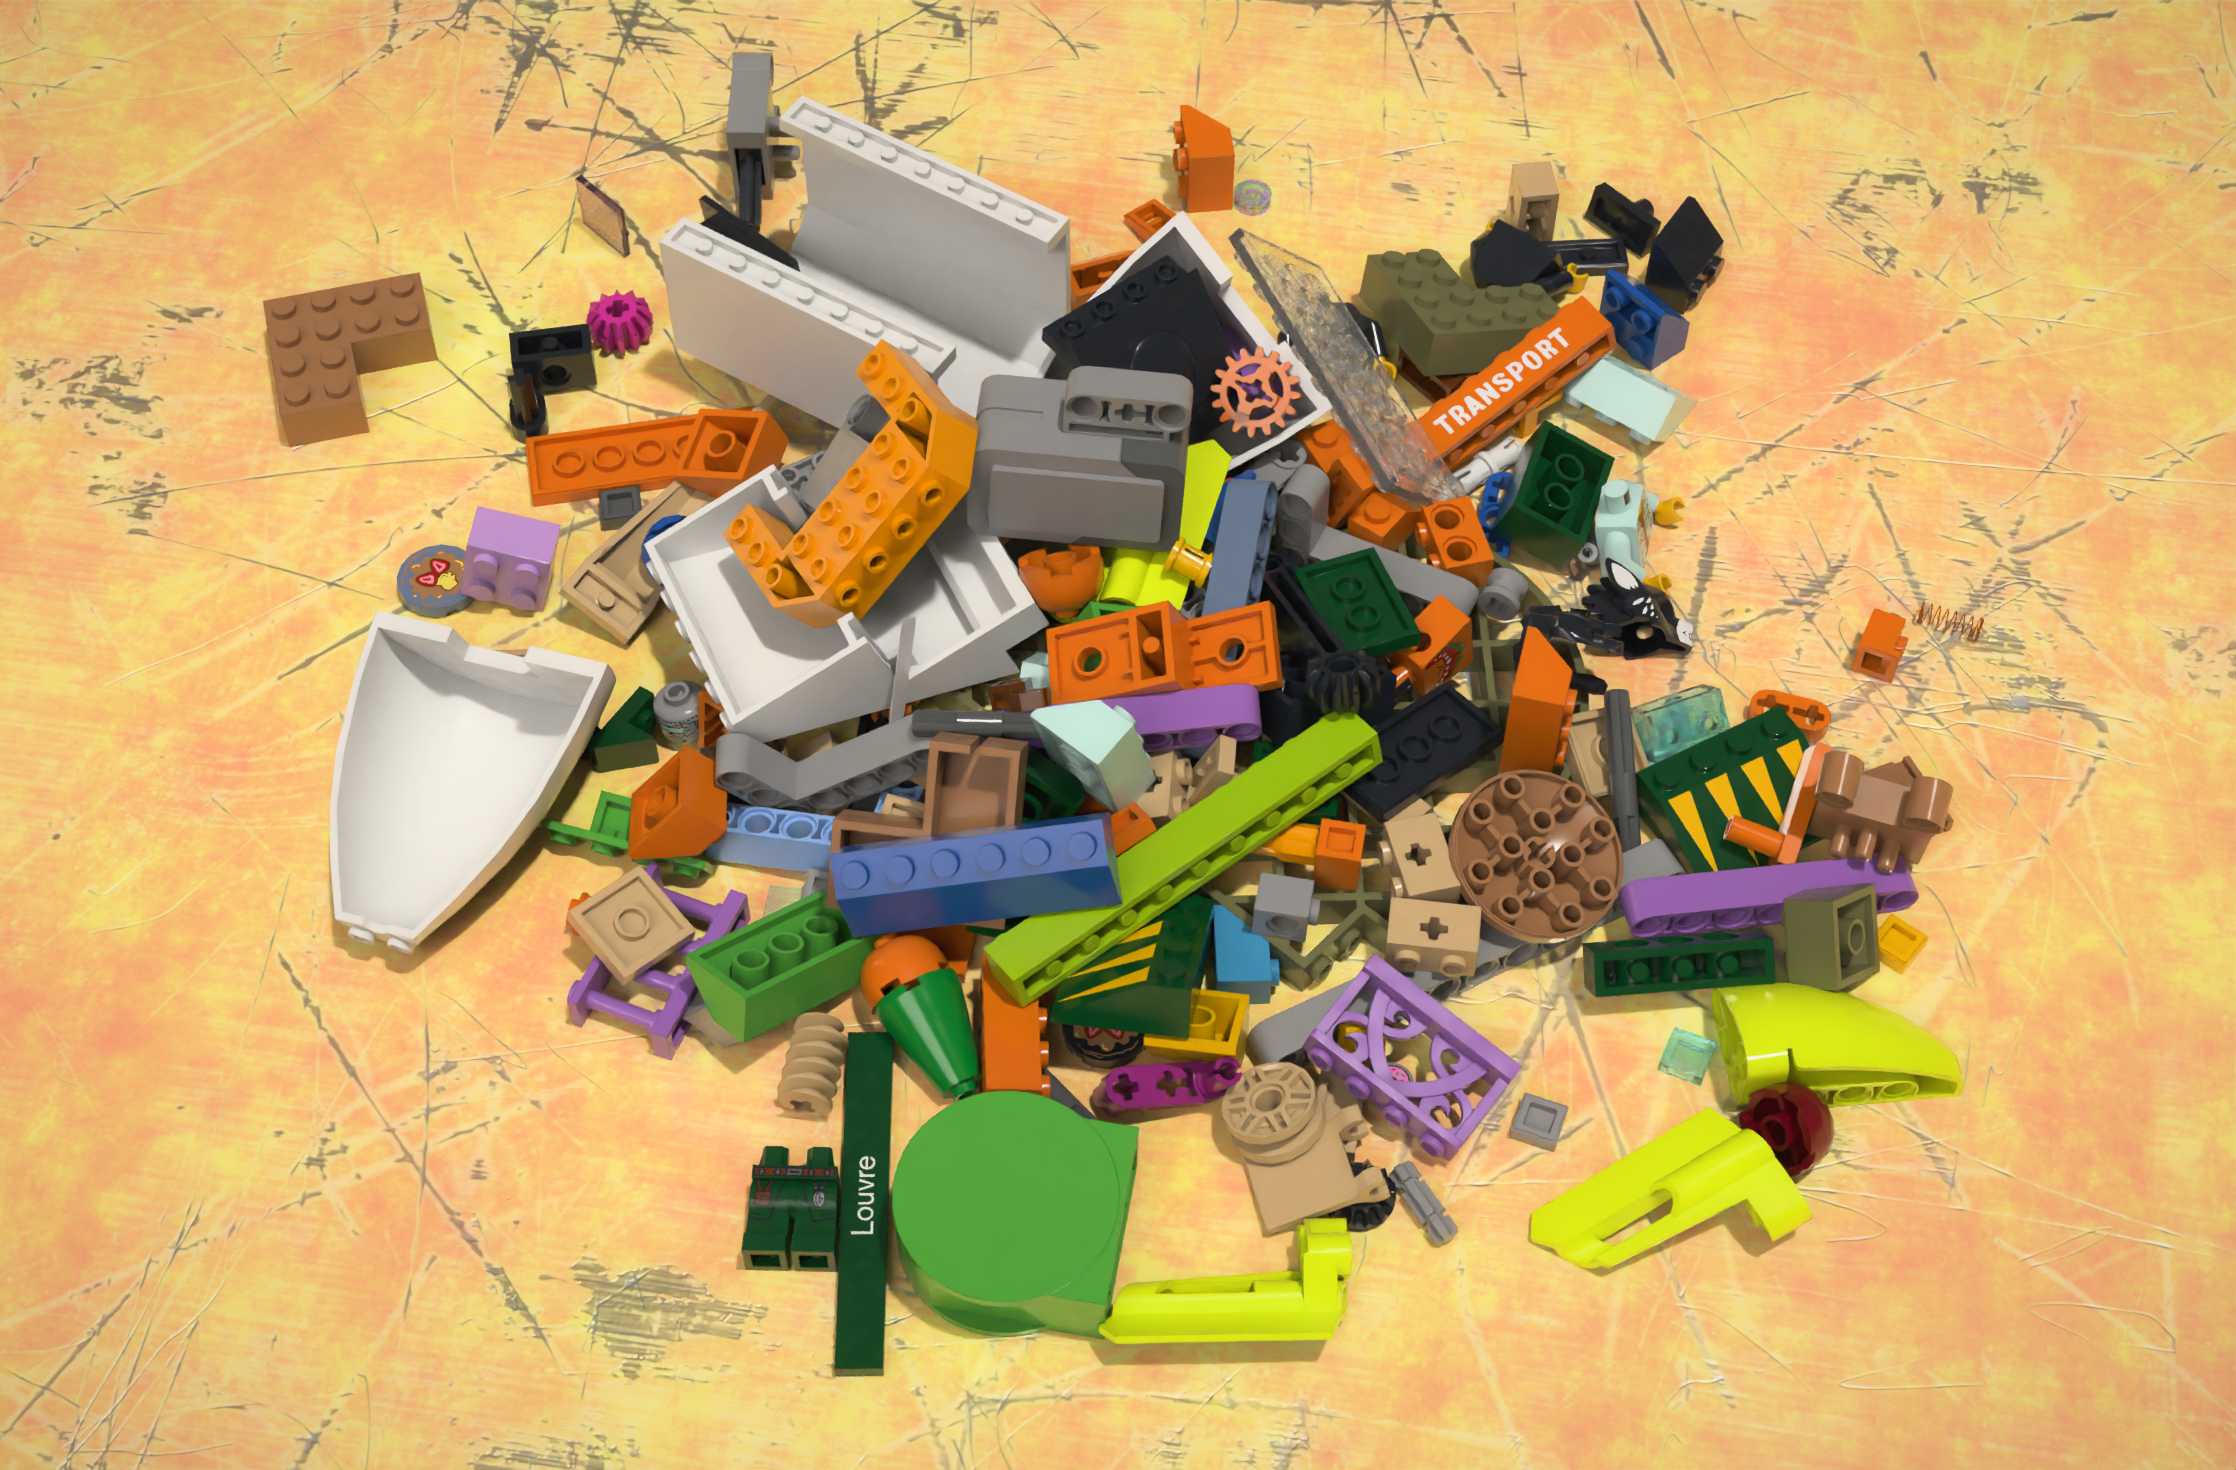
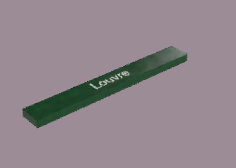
(865, 1206)

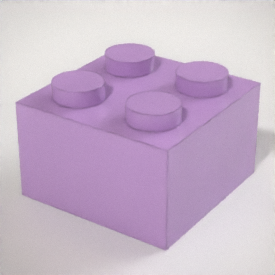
(510, 559)

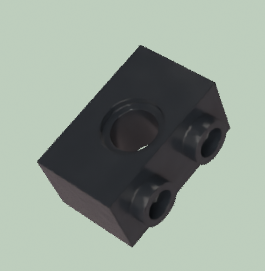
(555, 356)

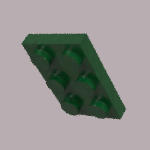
(1359, 603)

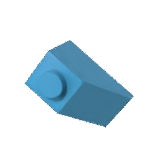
(1242, 958)

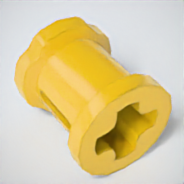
(1189, 562)

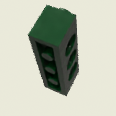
(1678, 963)

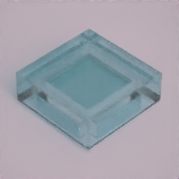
(1687, 1056)

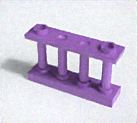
(665, 1025)

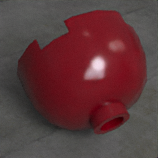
(1792, 1123)

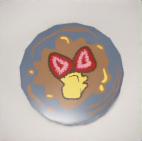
(433, 581)

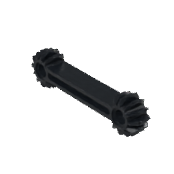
(1334, 676)

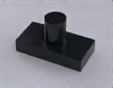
(1624, 218)

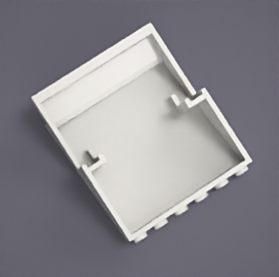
(793, 677)

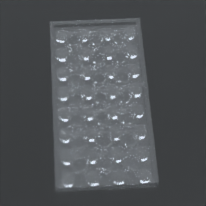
(1347, 372)

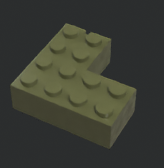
(1443, 320)

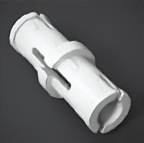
(1487, 464)

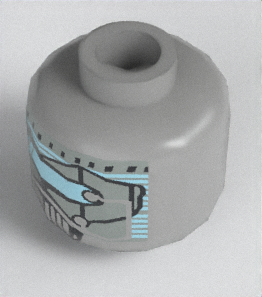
(677, 711)

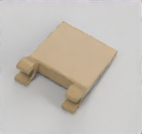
(1317, 1179)

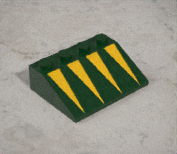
(1735, 773)
(1146, 979)

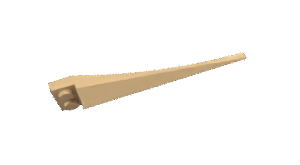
(613, 580)

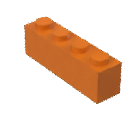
(1011, 1040)

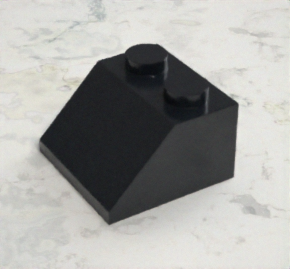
(1684, 257)

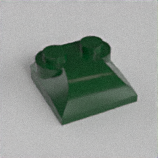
(1049, 790)

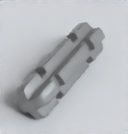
(1423, 1203)

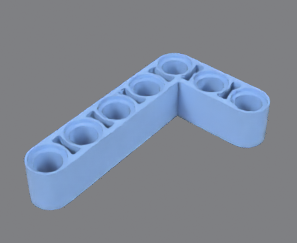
(786, 837)

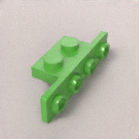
(611, 833)

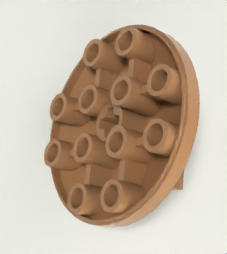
(1536, 856)

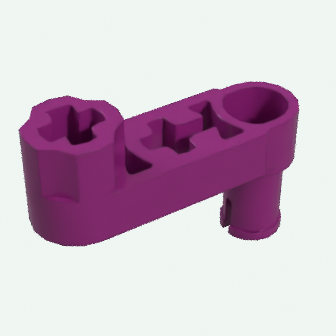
(1203, 1083)

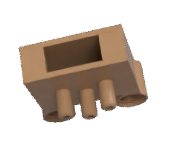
(1876, 812)

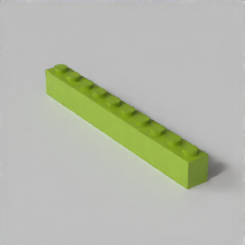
(1189, 853)

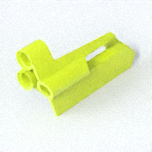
(1138, 575)
(1697, 1164)
(1245, 1306)

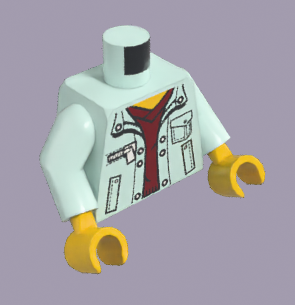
(1626, 525)

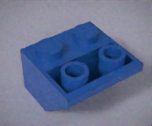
(1642, 320)

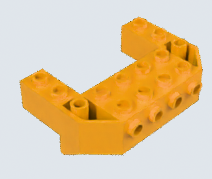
(878, 508)

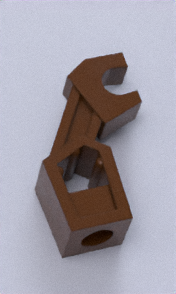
(1018, 695)

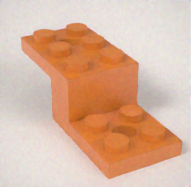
(1163, 652)

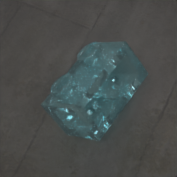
(1680, 720)

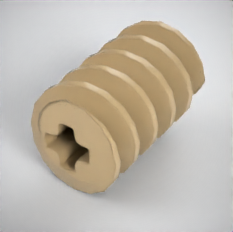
(812, 1064)

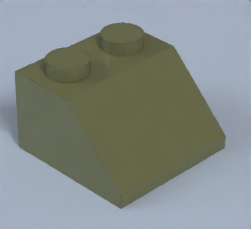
(1831, 936)

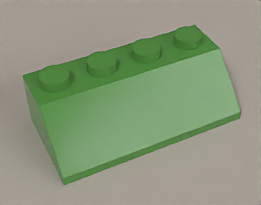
(778, 966)

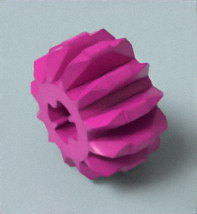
(620, 322)

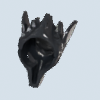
(1636, 606)

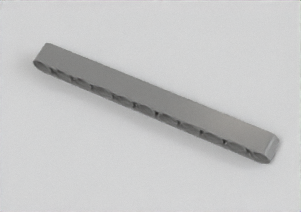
(1283, 1034)

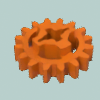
(1265, 375)

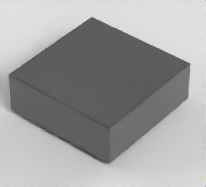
(619, 506)

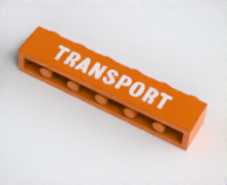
(1518, 381)

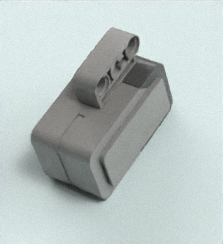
(1082, 458)

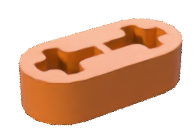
(1797, 709)

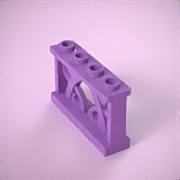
(1448, 1033)

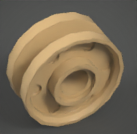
(1274, 1112)

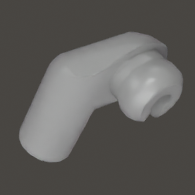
(1589, 553)

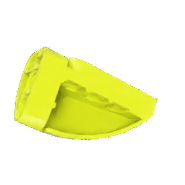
(1829, 1043)

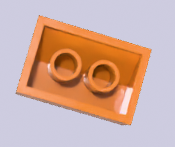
(1538, 709)

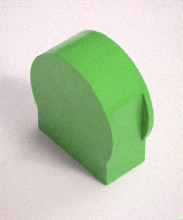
(1015, 1214)

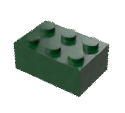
(1553, 495)

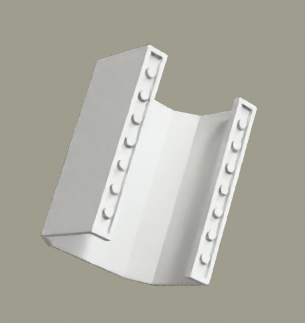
(883, 252)

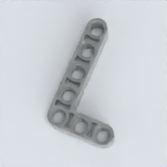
(1305, 535)
(825, 779)

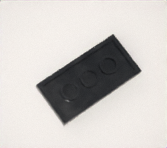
(1423, 750)

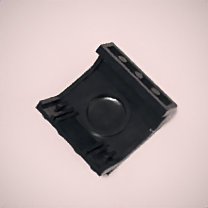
(1152, 324)

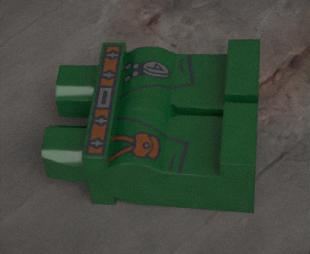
(789, 1195)

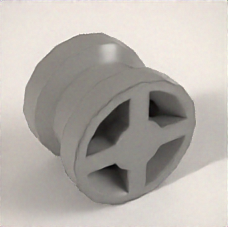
(1503, 594)

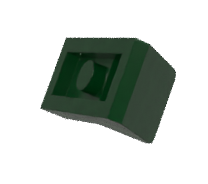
(626, 737)

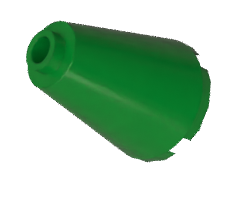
(935, 1032)

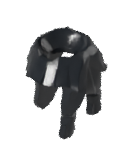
(1574, 627)

